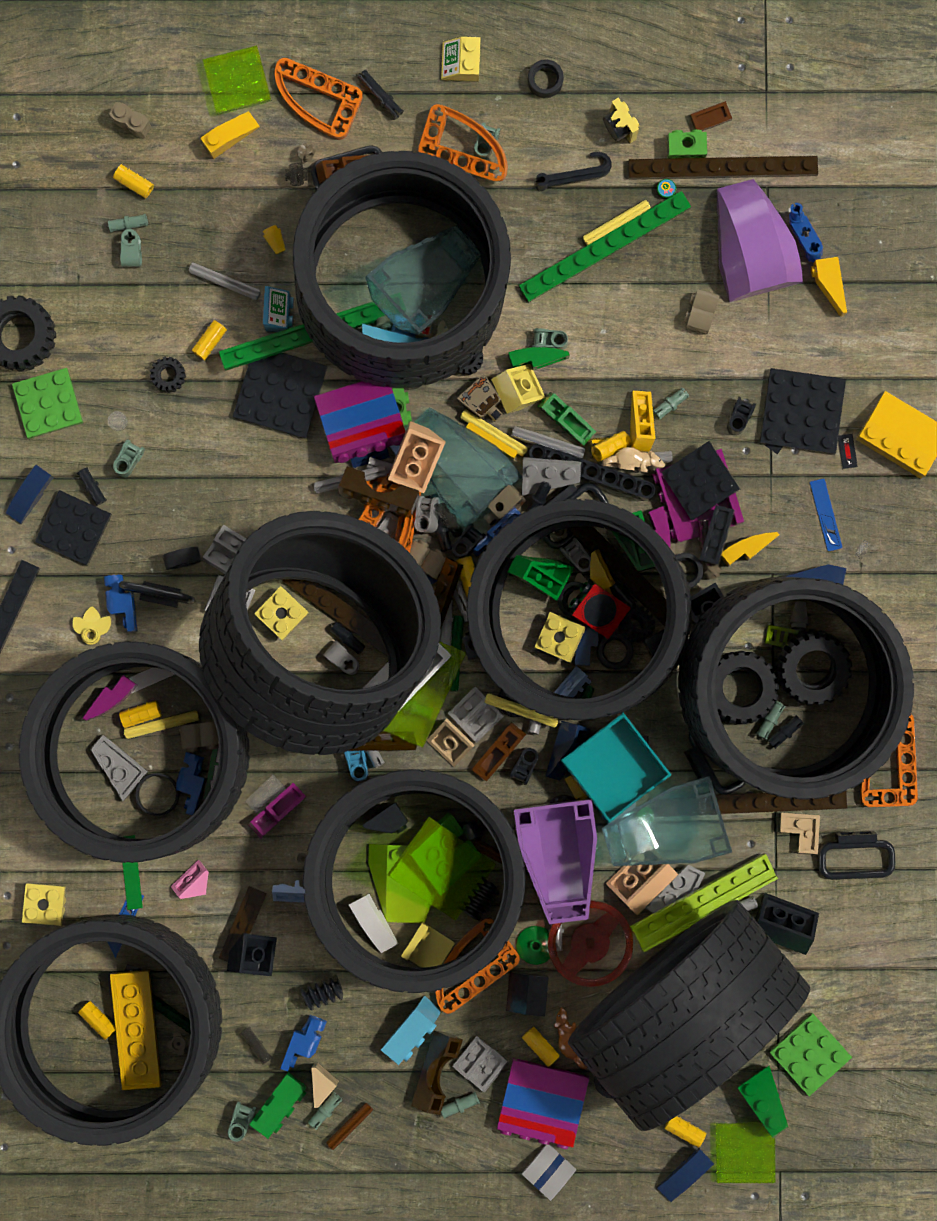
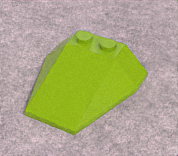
(396, 901)

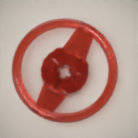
(581, 955)

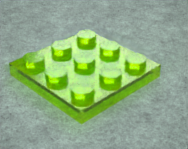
(237, 80)
(744, 1153)

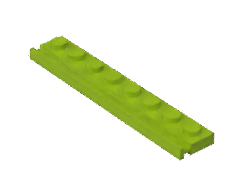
(696, 905)

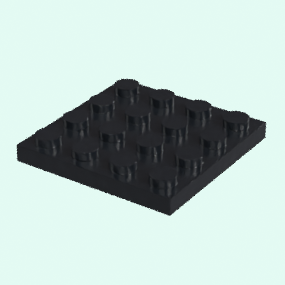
(281, 393)
(802, 411)

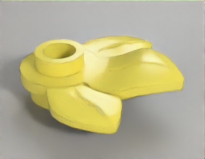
(91, 623)

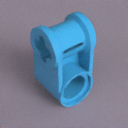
(357, 761)

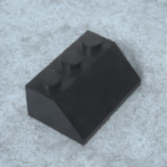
(787, 923)

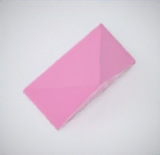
(192, 882)

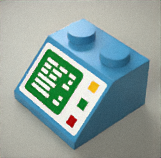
(277, 309)

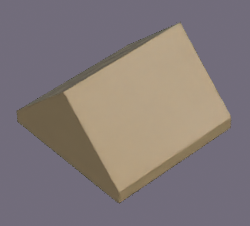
(450, 742)
(323, 1084)

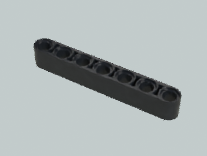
(602, 471)

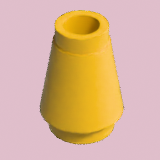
(274, 239)

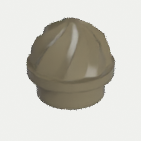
(711, 571)

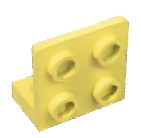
(427, 947)

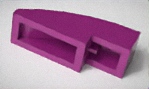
(660, 524)
(111, 698)
(277, 810)

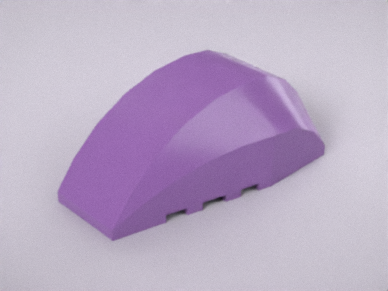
(753, 243)
(559, 855)

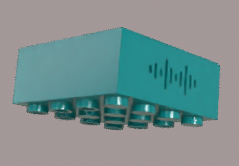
(615, 768)

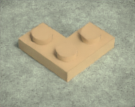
(806, 826)

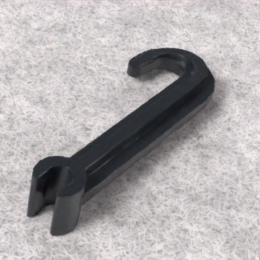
(576, 175)

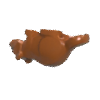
(565, 1031)

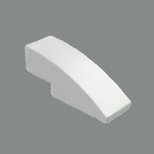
(373, 923)

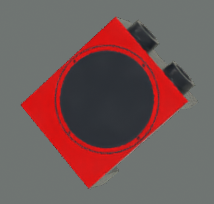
(598, 608)

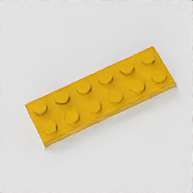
(135, 1030)

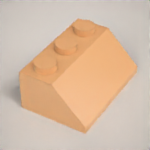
(416, 457)
(641, 884)

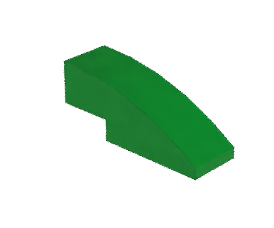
(537, 357)
(566, 418)

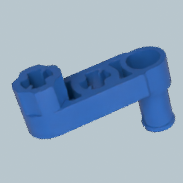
(800, 223)

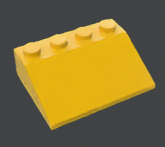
(901, 435)

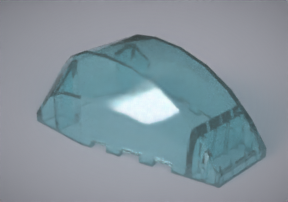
(422, 279)
(468, 468)
(670, 828)

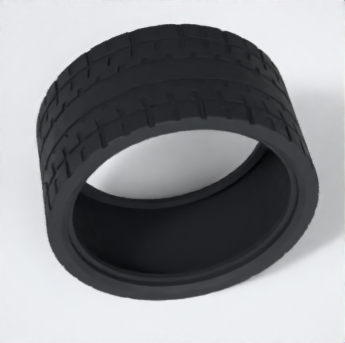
(408, 180)
(358, 564)
(487, 588)
(887, 702)
(40, 763)
(320, 897)
(690, 1016)
(34, 1093)

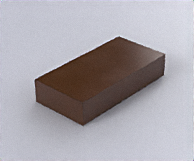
(711, 117)

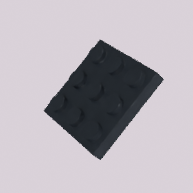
(700, 480)
(73, 527)

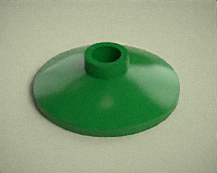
(525, 941)

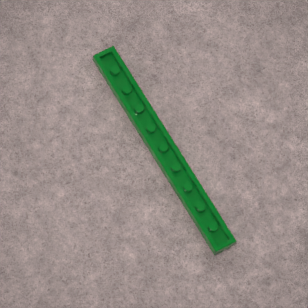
(605, 246)
(292, 338)

